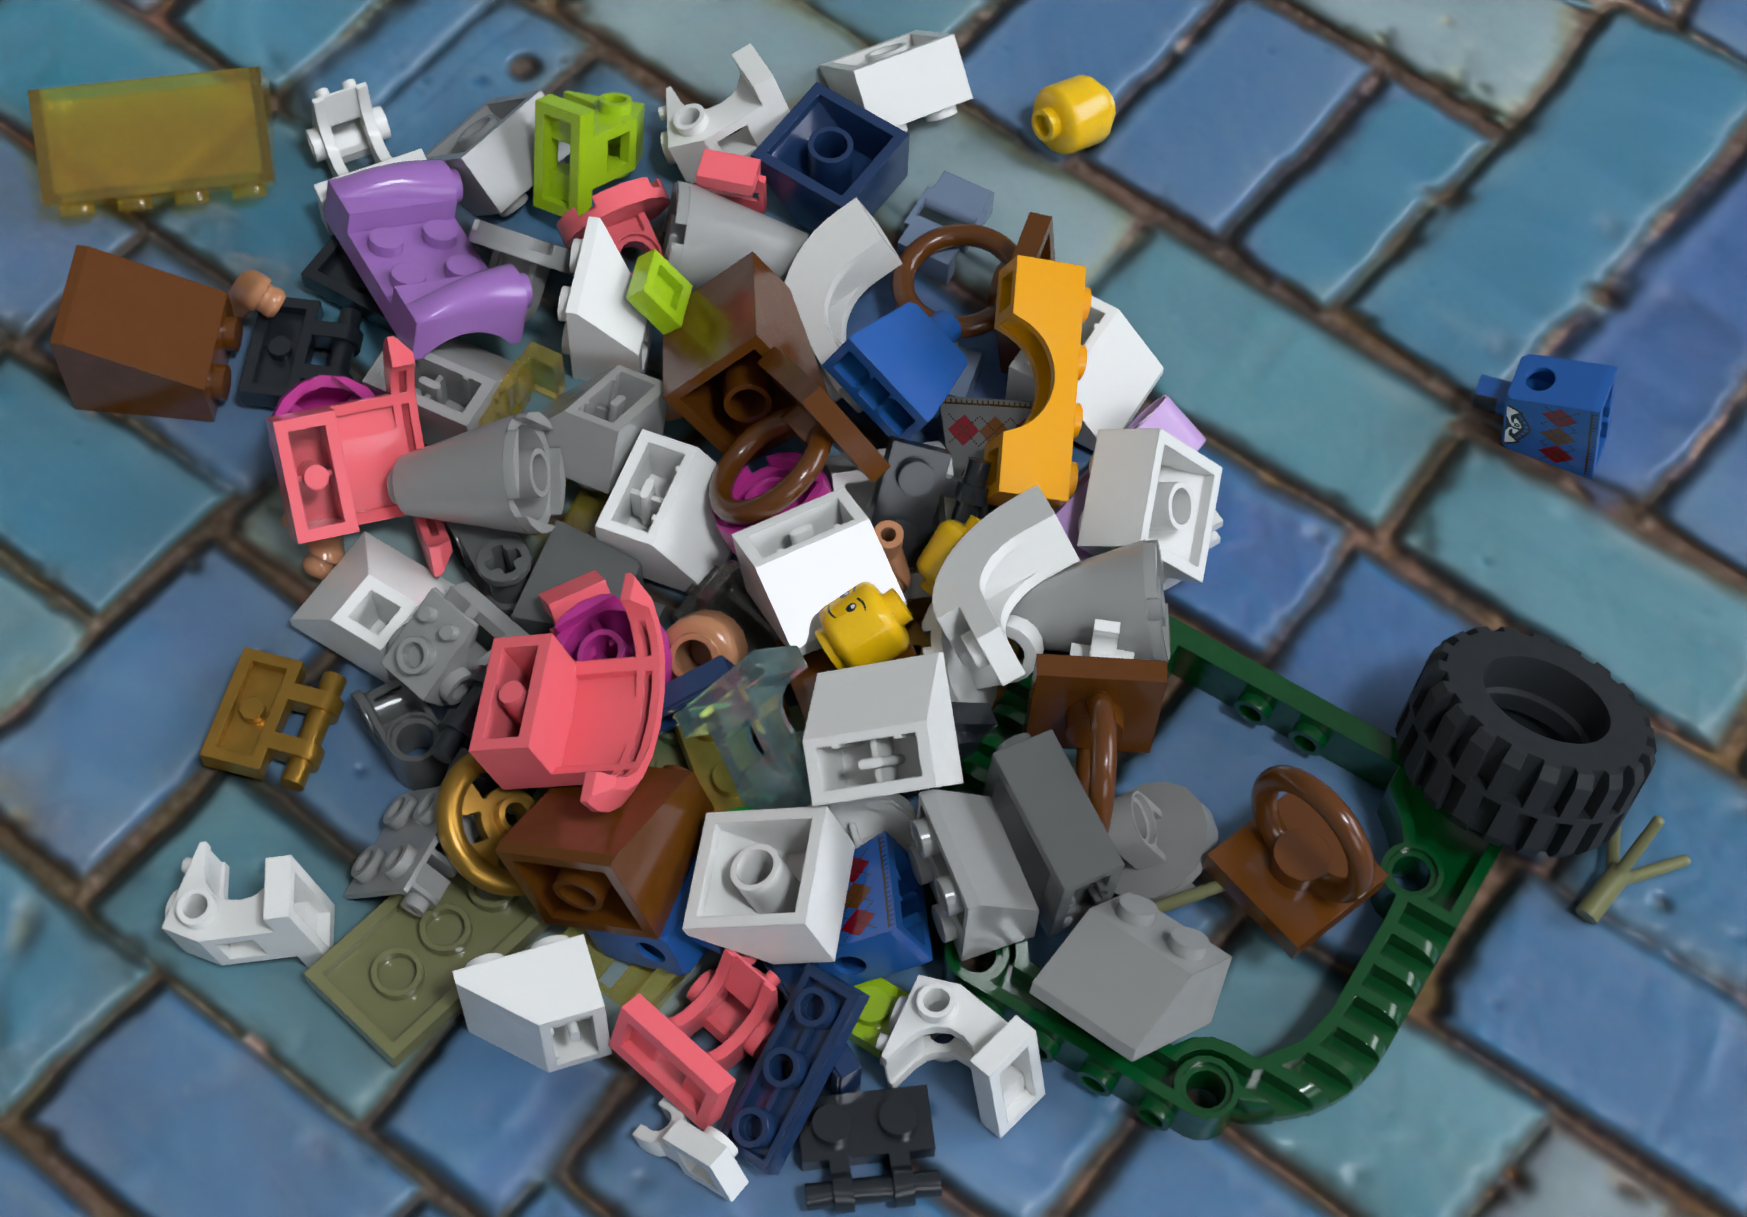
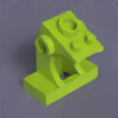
(603, 142)

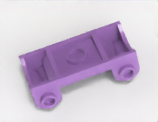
(417, 258)

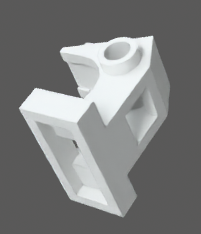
(753, 105)
(348, 130)
(278, 922)
(998, 1052)

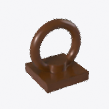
(1035, 242)
(814, 421)
(1098, 710)
(1298, 859)

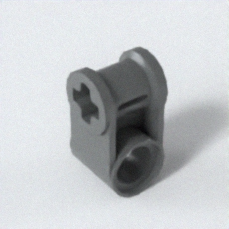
(495, 560)
(398, 725)

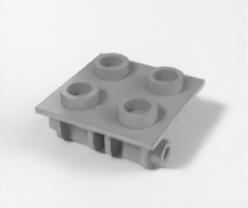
(408, 855)

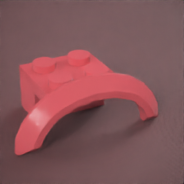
(339, 456)
(574, 720)

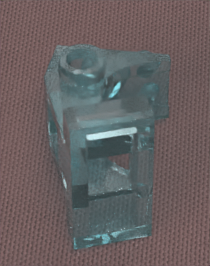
(754, 697)

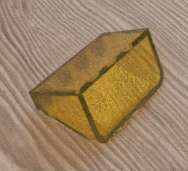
(154, 140)

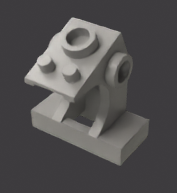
(438, 644)

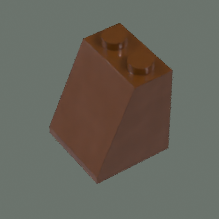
(143, 339)
(714, 355)
(612, 867)

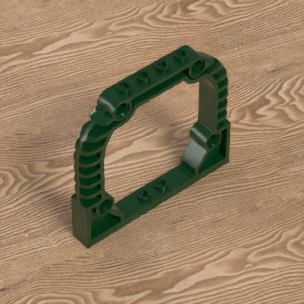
(1381, 991)

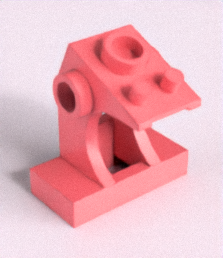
(732, 1004)

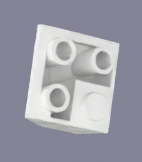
(599, 320)
(366, 602)

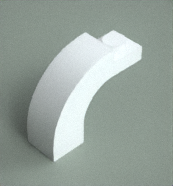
(831, 275)
(991, 573)

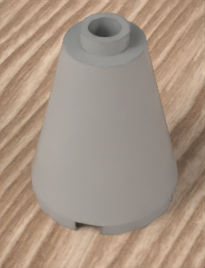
(713, 233)
(485, 477)
(1111, 586)

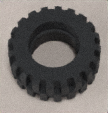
(1525, 741)

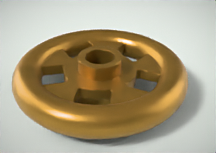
(460, 798)

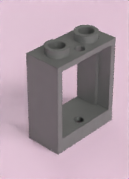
(1052, 829)

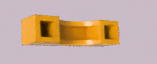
(1043, 313)

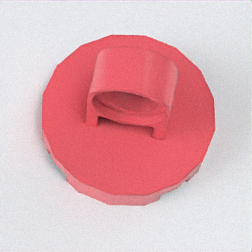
(625, 214)

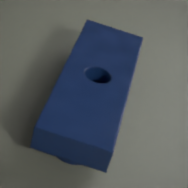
(811, 1035)

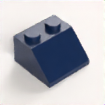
(830, 155)

